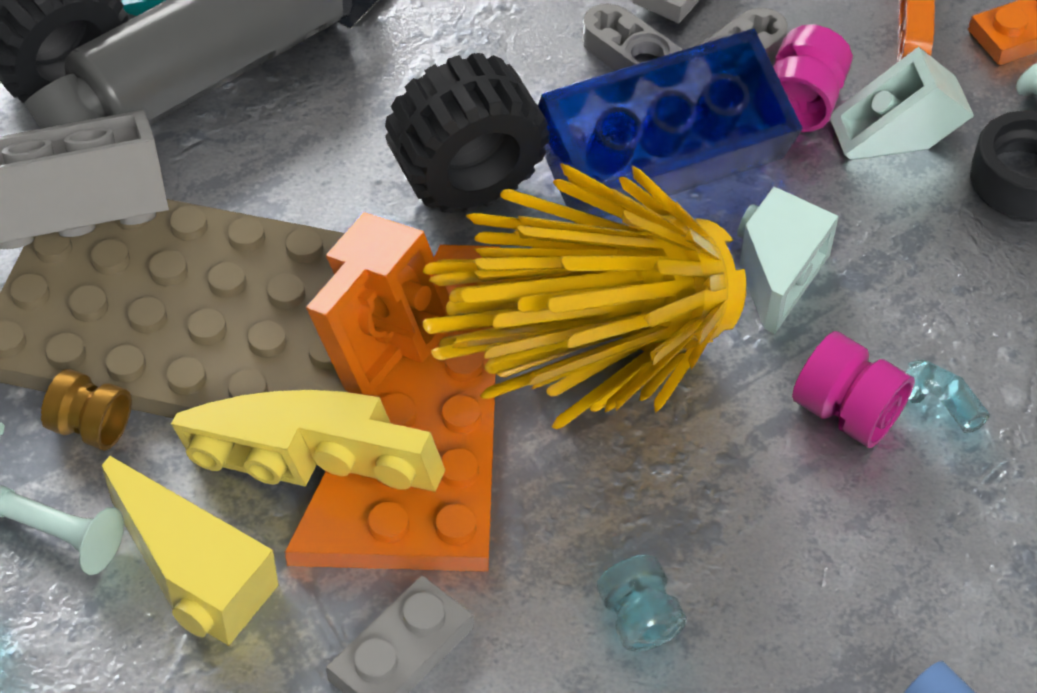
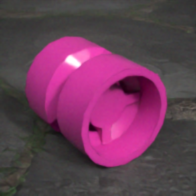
(812, 71)
(858, 392)

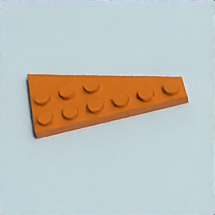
(375, 526)

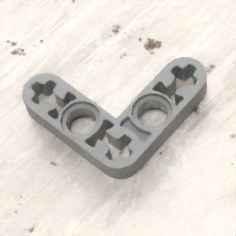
(612, 25)

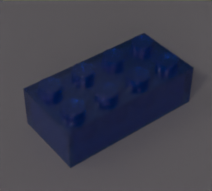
(672, 118)

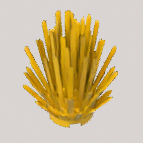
(654, 283)

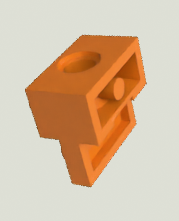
(377, 302)

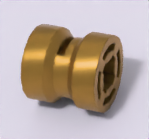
(83, 408)

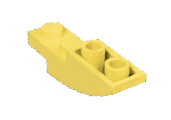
(292, 431)

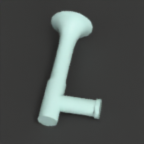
(93, 538)

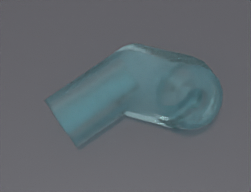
(951, 391)

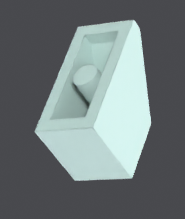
(902, 109)
(783, 252)

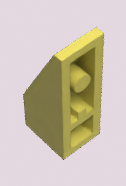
(202, 564)

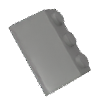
(78, 178)

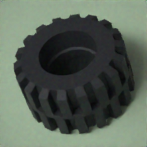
(43, 33)
(466, 132)

